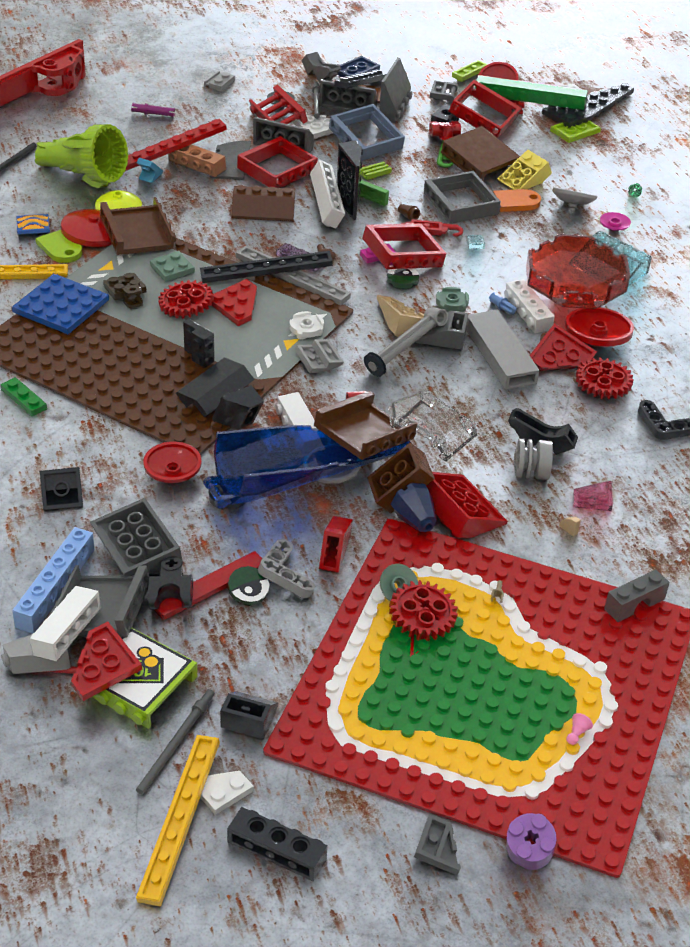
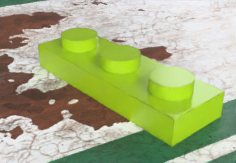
(468, 71)

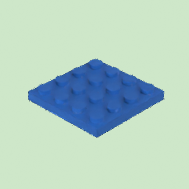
(60, 303)

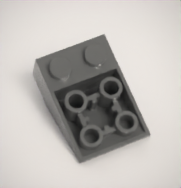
(450, 334)

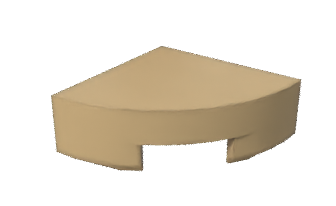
(571, 525)

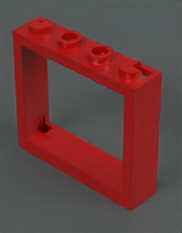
(491, 99)
(248, 162)
(376, 234)

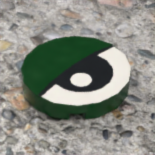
(403, 278)
(248, 586)

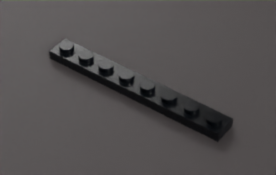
(360, 79)
(266, 266)

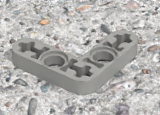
(275, 570)

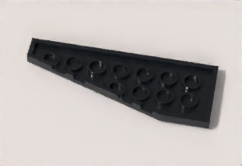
(595, 103)

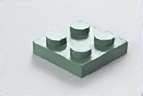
(172, 266)

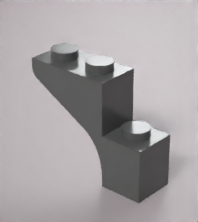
(315, 65)

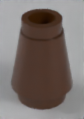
(409, 211)

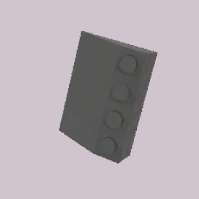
(395, 91)
(136, 538)

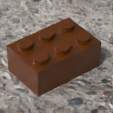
(402, 469)

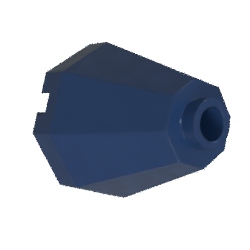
(415, 507)

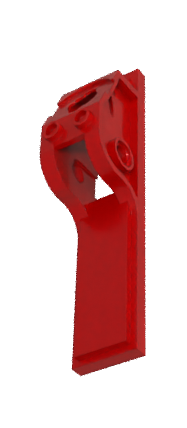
(63, 71)

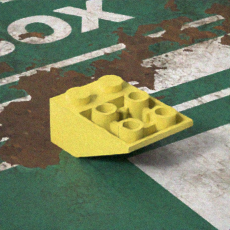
(526, 172)

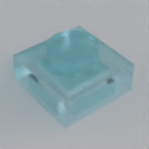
(475, 242)

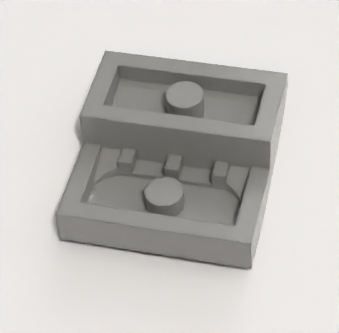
(319, 356)

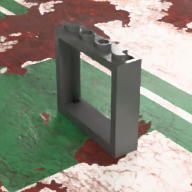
(434, 187)

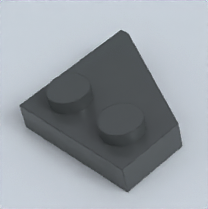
(437, 845)

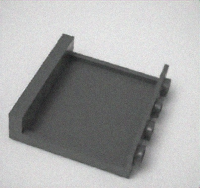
(118, 597)

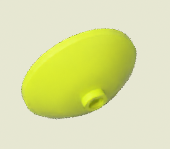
(119, 199)

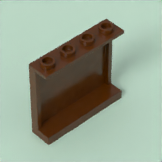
(478, 152)
(137, 228)
(361, 426)

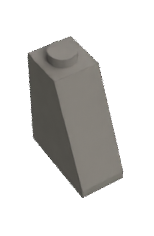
(20, 658)

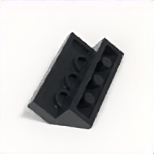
(211, 385)

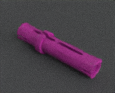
(150, 109)

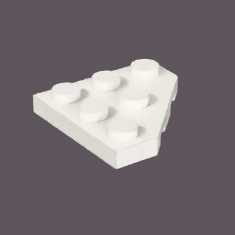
(318, 127)

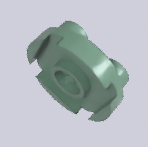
(452, 299)

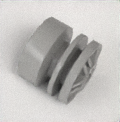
(533, 459)

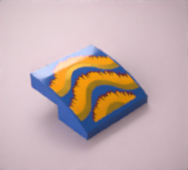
(33, 224)

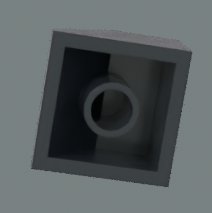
(61, 488)

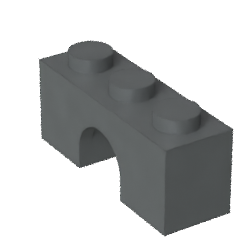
(625, 598)

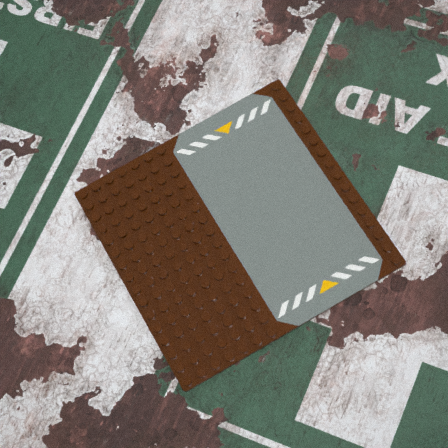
(135, 358)

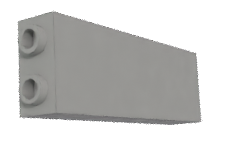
(502, 349)

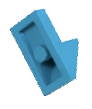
(150, 170)

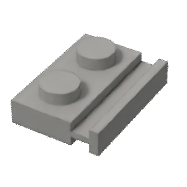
(219, 81)

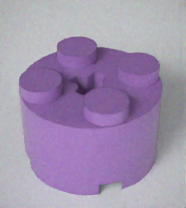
(522, 851)

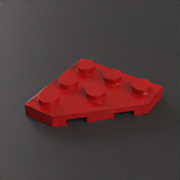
(236, 301)
(560, 350)
(103, 662)

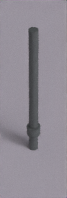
(316, 90)
(198, 709)

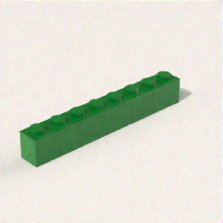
(536, 92)

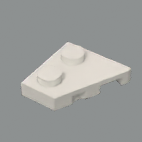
(225, 790)

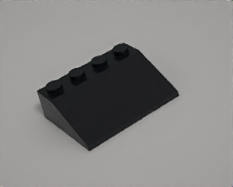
(349, 175)

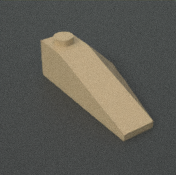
(398, 317)

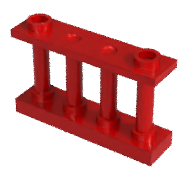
(285, 101)

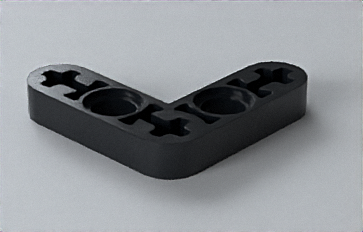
(662, 429)

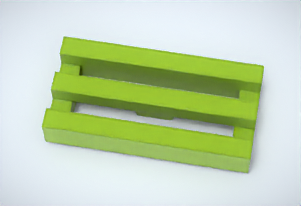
(375, 170)

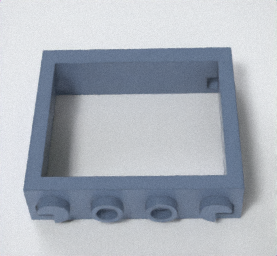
(340, 121)

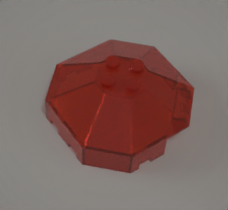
(577, 271)

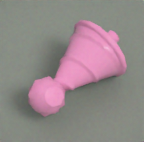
(580, 724)

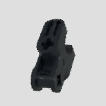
(170, 584)

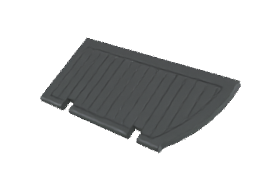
(231, 151)

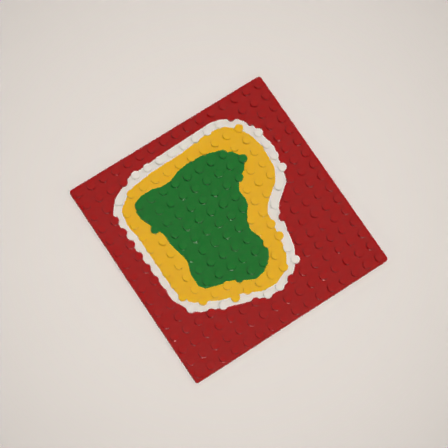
(486, 710)

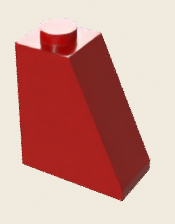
(335, 543)

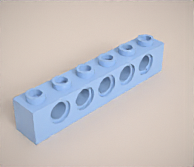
(48, 585)

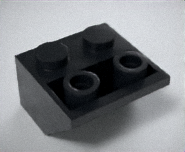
(238, 408)
(247, 714)

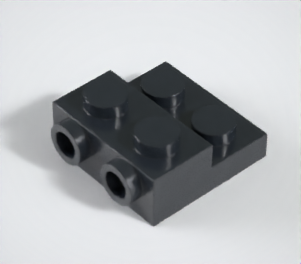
(199, 343)

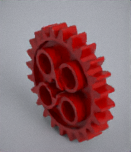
(185, 299)
(604, 378)
(423, 610)

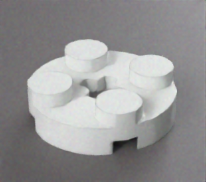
(313, 328)

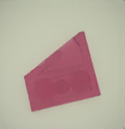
(594, 496)

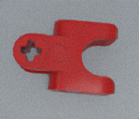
(444, 130)

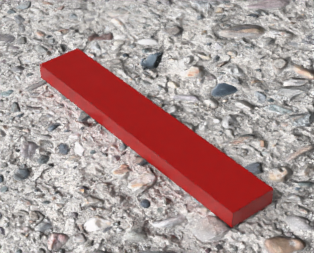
(208, 585)

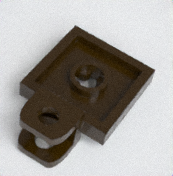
(127, 288)

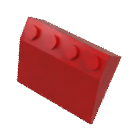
(463, 506)

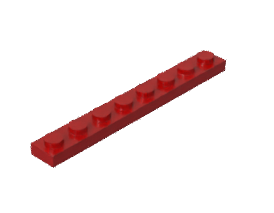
(176, 142)

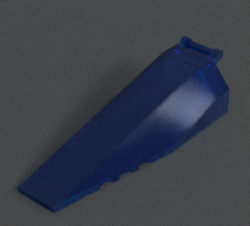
(277, 459)

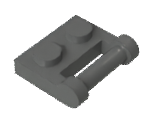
(439, 88)

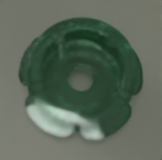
(637, 192)

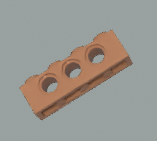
(199, 159)

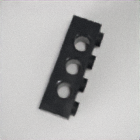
(284, 854)

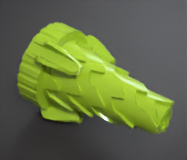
(97, 153)

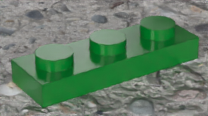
(23, 396)

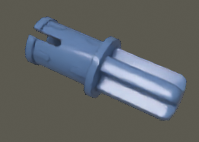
(502, 303)

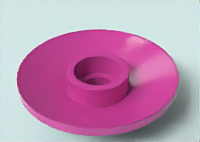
(615, 221)

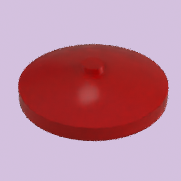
(85, 228)
(599, 326)

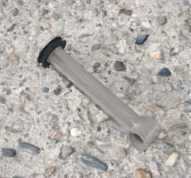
(377, 362)

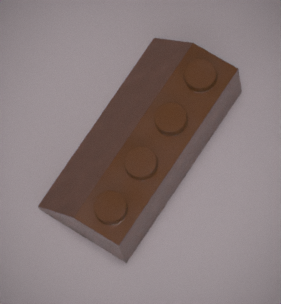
(263, 203)

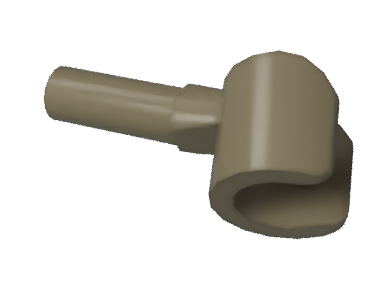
(498, 592)

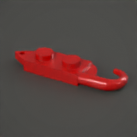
(437, 228)

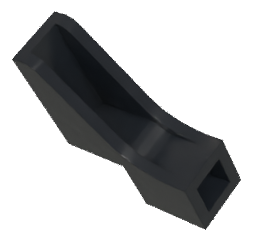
(529, 427)

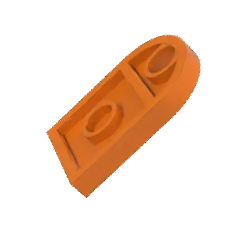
(518, 200)

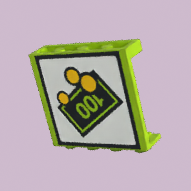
(147, 689)

